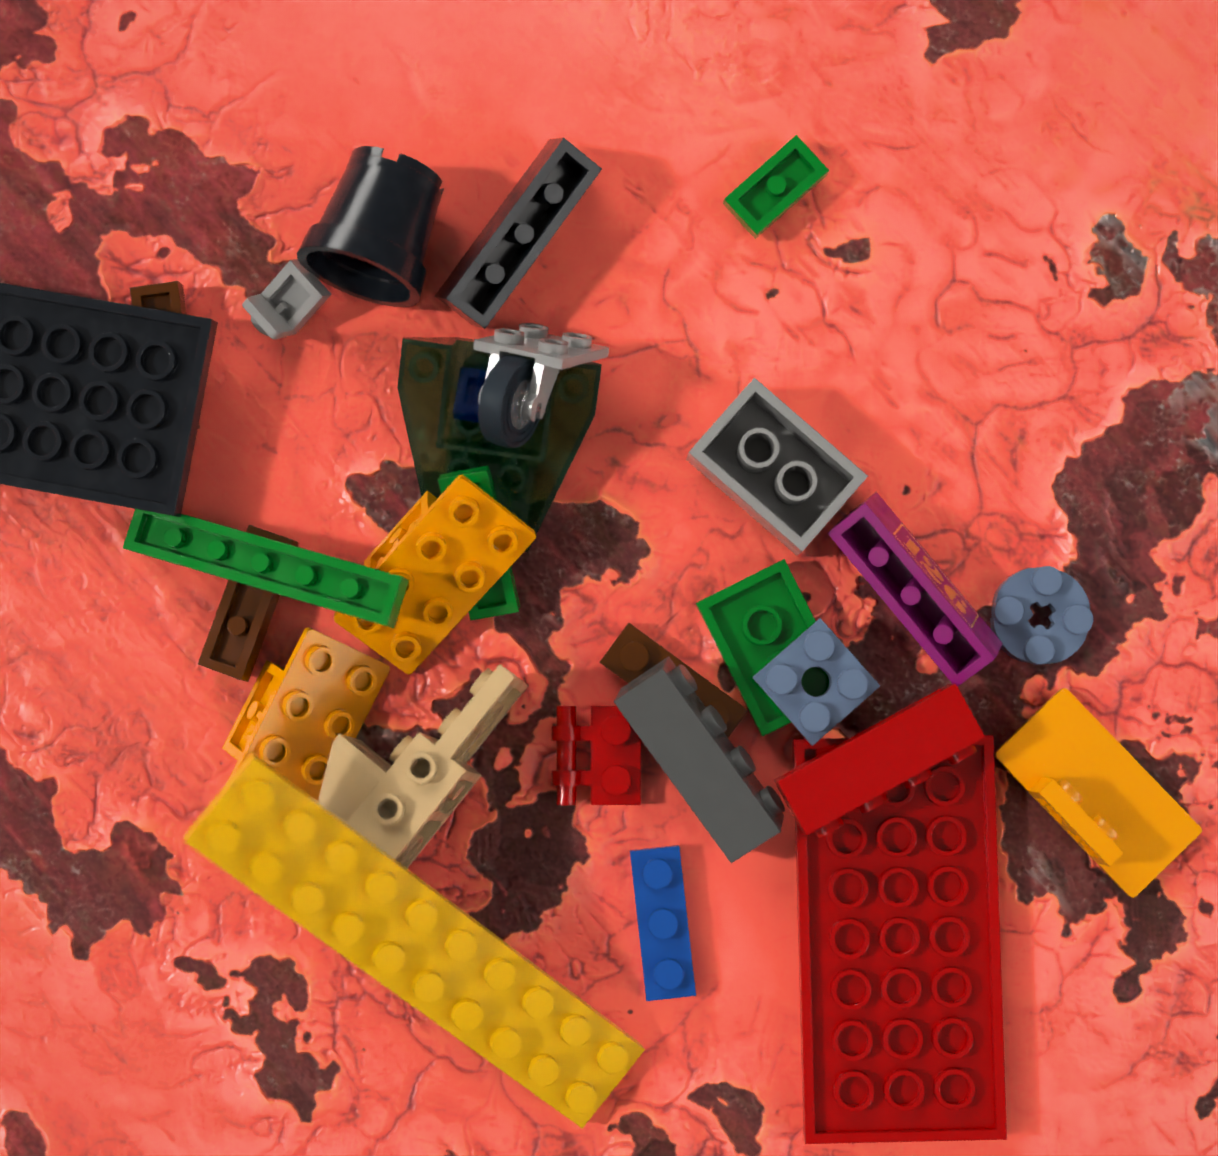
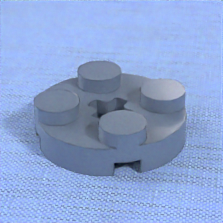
(1069, 616)

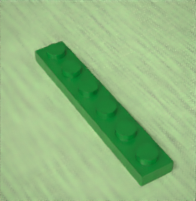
(269, 565)

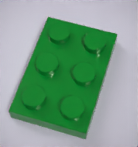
(751, 627)

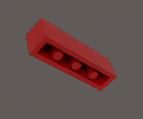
(879, 759)

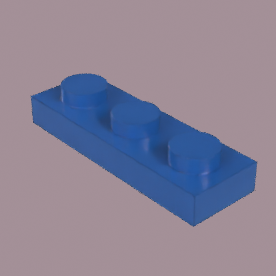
(662, 922)

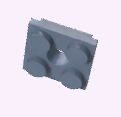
(847, 681)

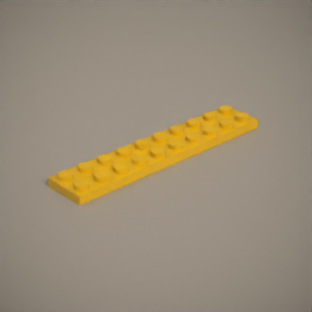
(412, 940)

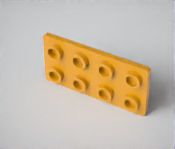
(451, 556)
(304, 707)
(1098, 792)

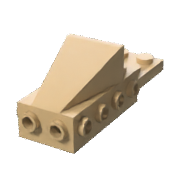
(409, 801)

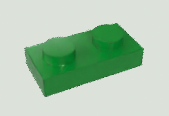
(775, 186)

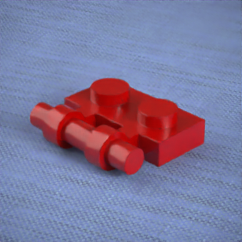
(614, 757)

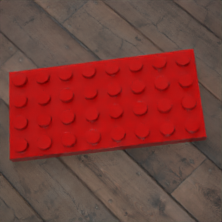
(903, 963)

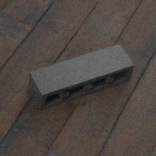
(701, 759)

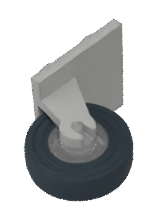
(518, 387)

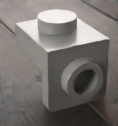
(286, 302)

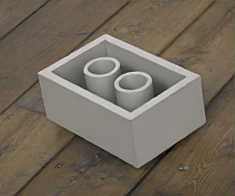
(776, 467)

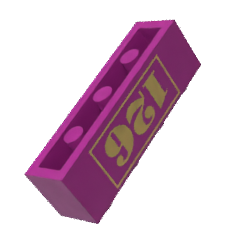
(916, 589)

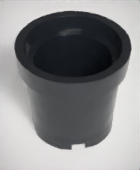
(376, 229)

